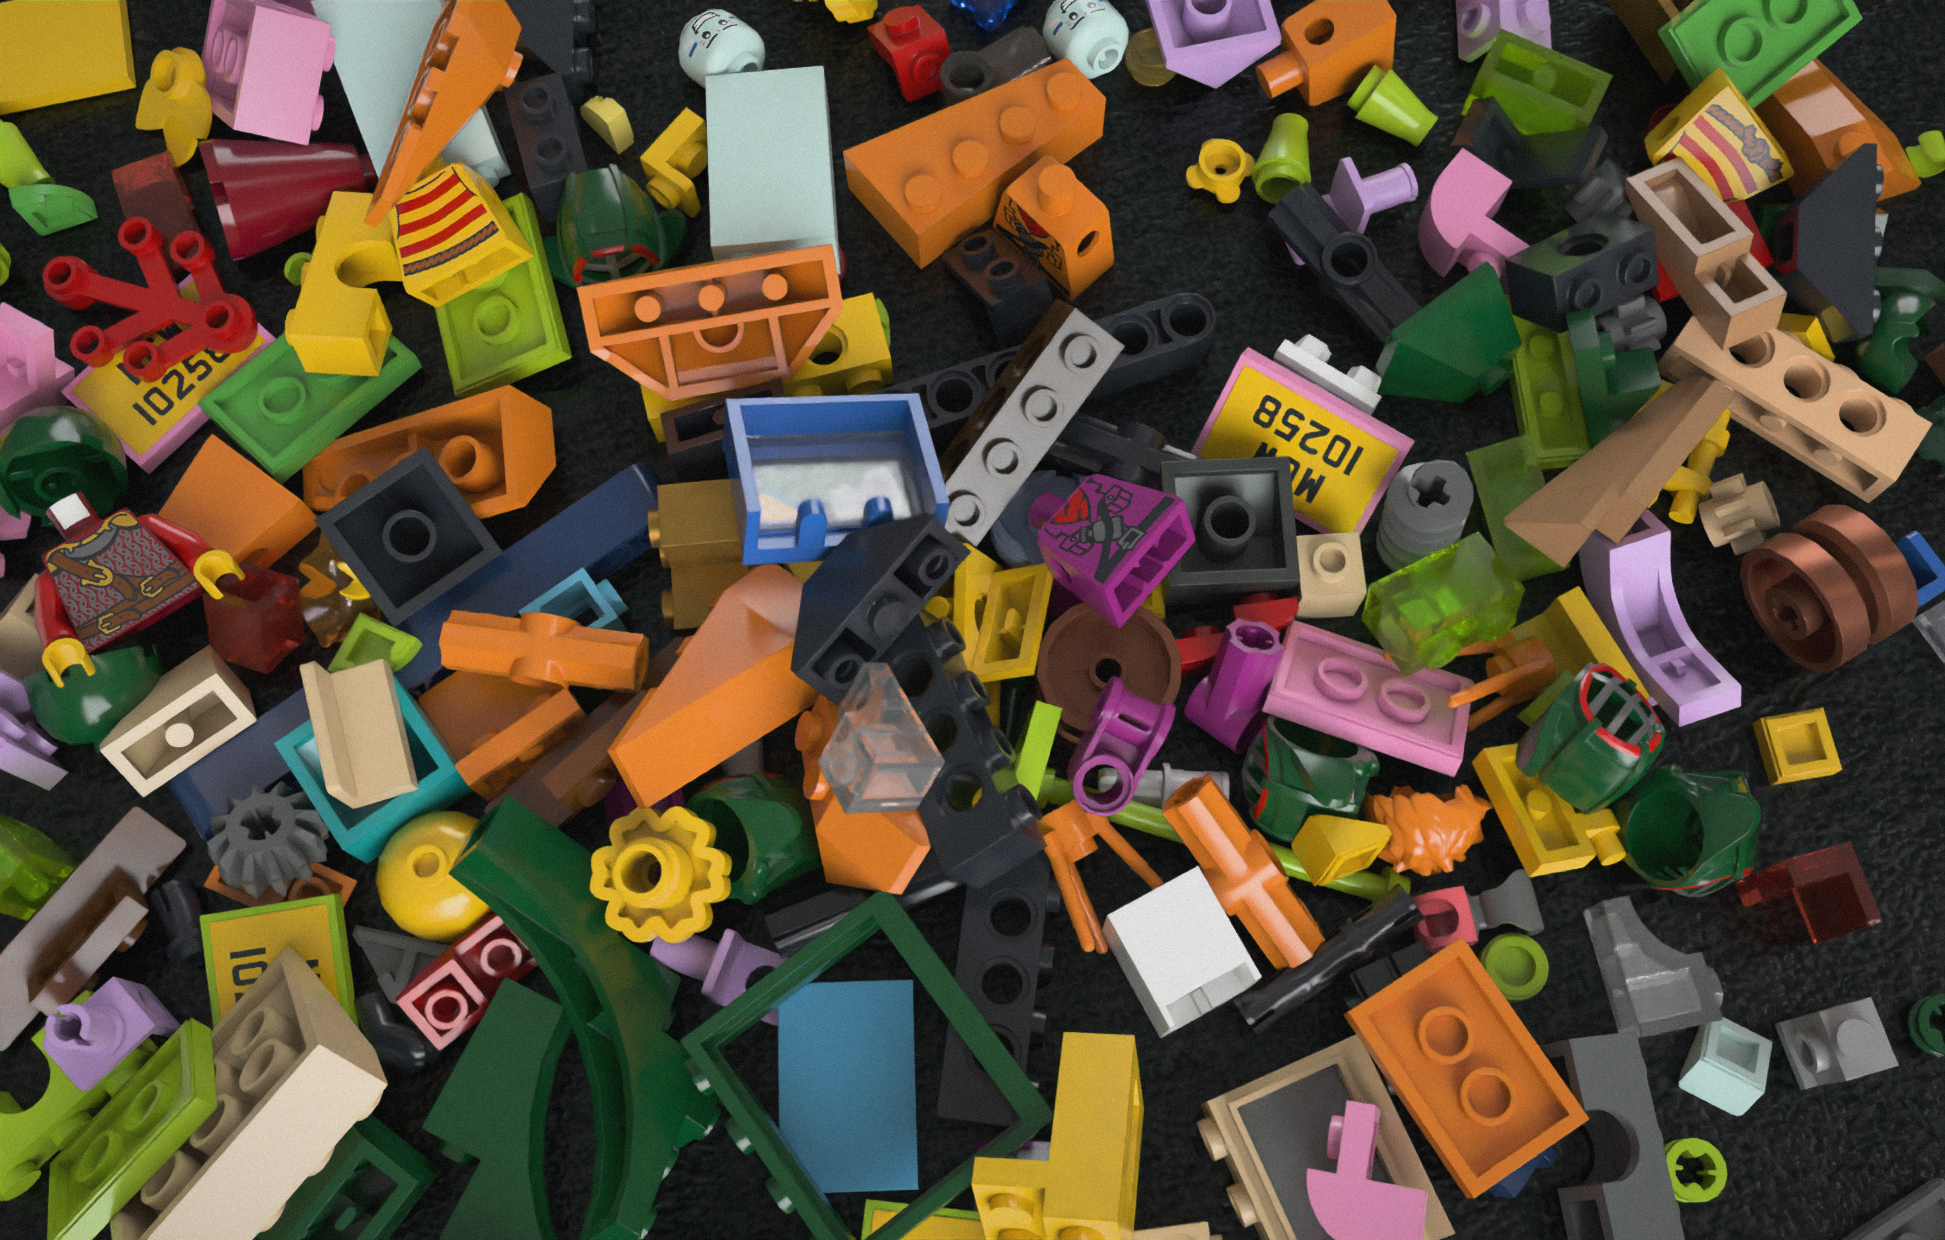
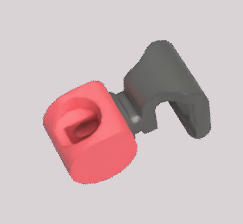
(1456, 914)

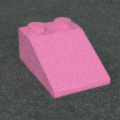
(266, 67)

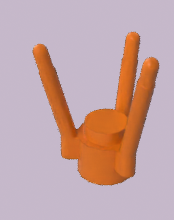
(1512, 672)
(1068, 839)

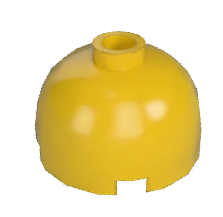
(416, 880)

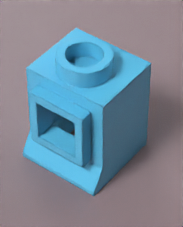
(579, 594)

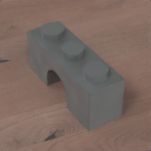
(1630, 1180)

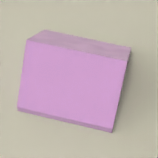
(1213, 37)

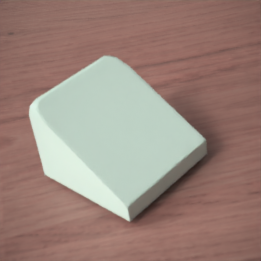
(1727, 1066)

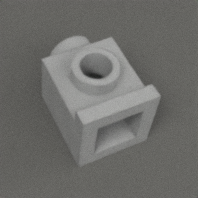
(1836, 1044)

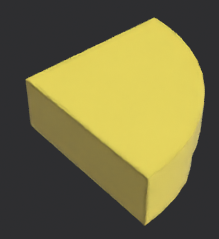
(609, 122)

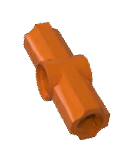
(544, 651)
(1243, 872)

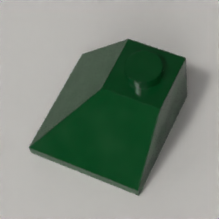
(1453, 343)

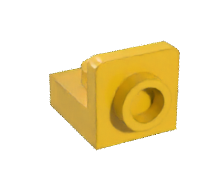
(675, 158)

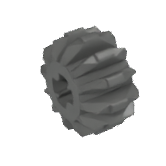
(268, 839)

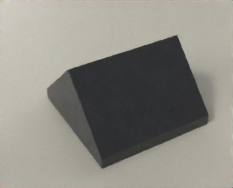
(408, 536)

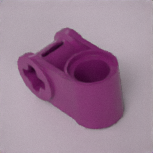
(1118, 743)

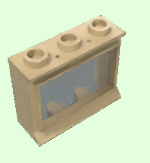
(1282, 1127)

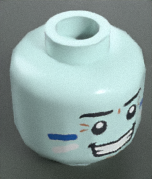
(1087, 34)
(719, 45)

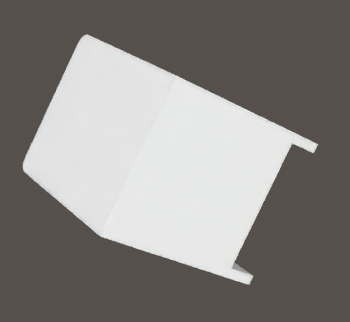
(1179, 951)

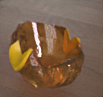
(333, 595)

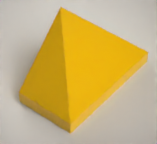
(1012, 623)

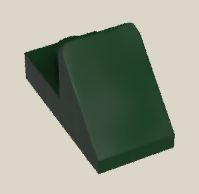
(1609, 382)

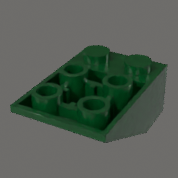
(360, 1190)

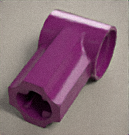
(1234, 692)

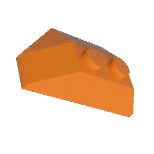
(715, 320)
(856, 848)

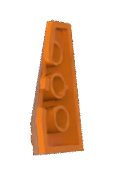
(458, 73)
(1822, 121)
(488, 444)
(722, 689)

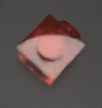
(256, 617)

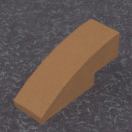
(1706, 253)

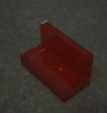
(1826, 887)

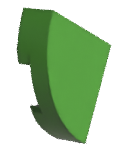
(52, 207)

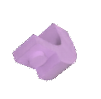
(1638, 605)

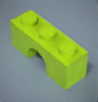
(57, 1118)

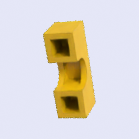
(336, 320)

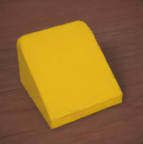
(1337, 846)

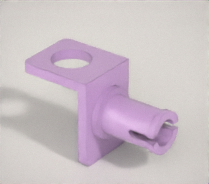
(1358, 198)
(719, 965)
(104, 1030)

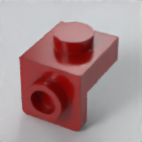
(913, 48)

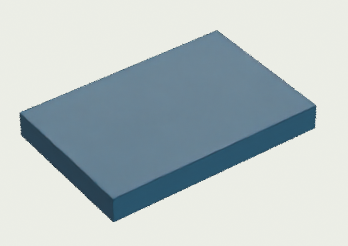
(850, 1084)

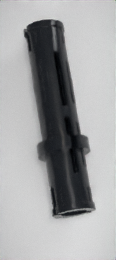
(1342, 950)

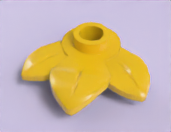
(177, 102)

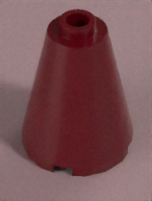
(278, 187)

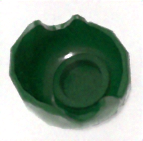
(1885, 353)

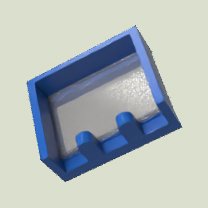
(826, 469)

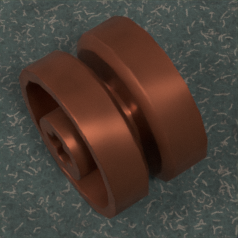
(1829, 587)
(1086, 646)

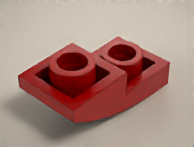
(1201, 644)
(464, 980)

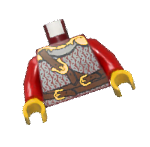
(116, 580)

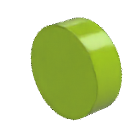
(1515, 965)

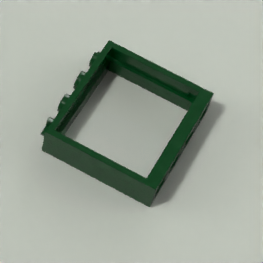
(755, 1130)

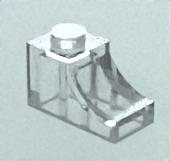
(880, 748)
(1646, 980)

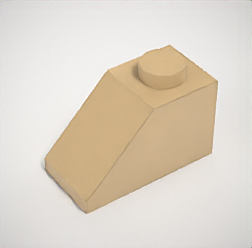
(179, 721)

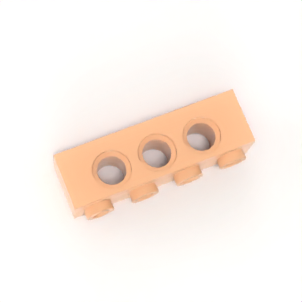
(1809, 425)

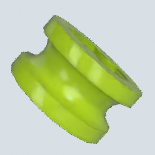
(1714, 1169)

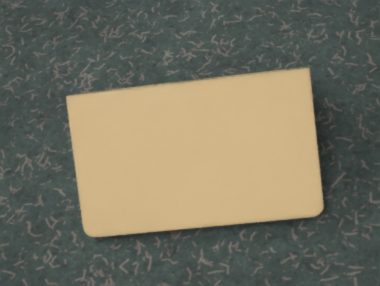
(359, 732)

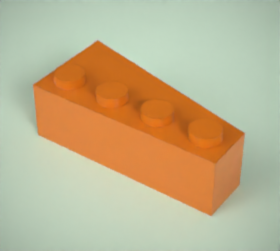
(950, 168)

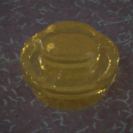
(1145, 59)

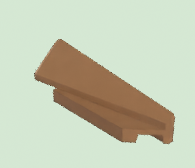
(1621, 473)

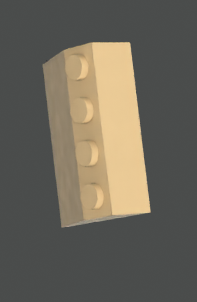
(286, 1092)

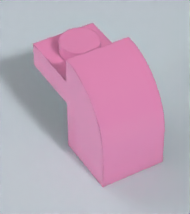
(1459, 217)
(28, 366)
(1349, 1201)

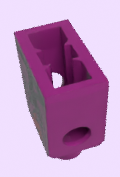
(1111, 542)

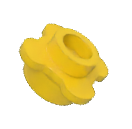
(1224, 155)

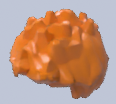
(1427, 827)

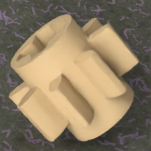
(1738, 514)

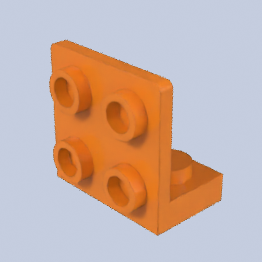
(498, 725)

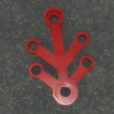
(154, 306)

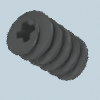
(1423, 512)

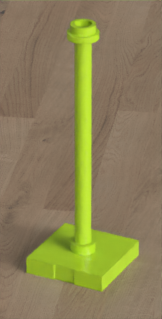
(1030, 768)

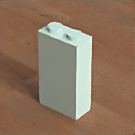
(377, 62)
(770, 162)

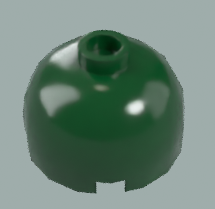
(58, 454)
(94, 704)

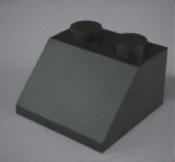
(1240, 527)

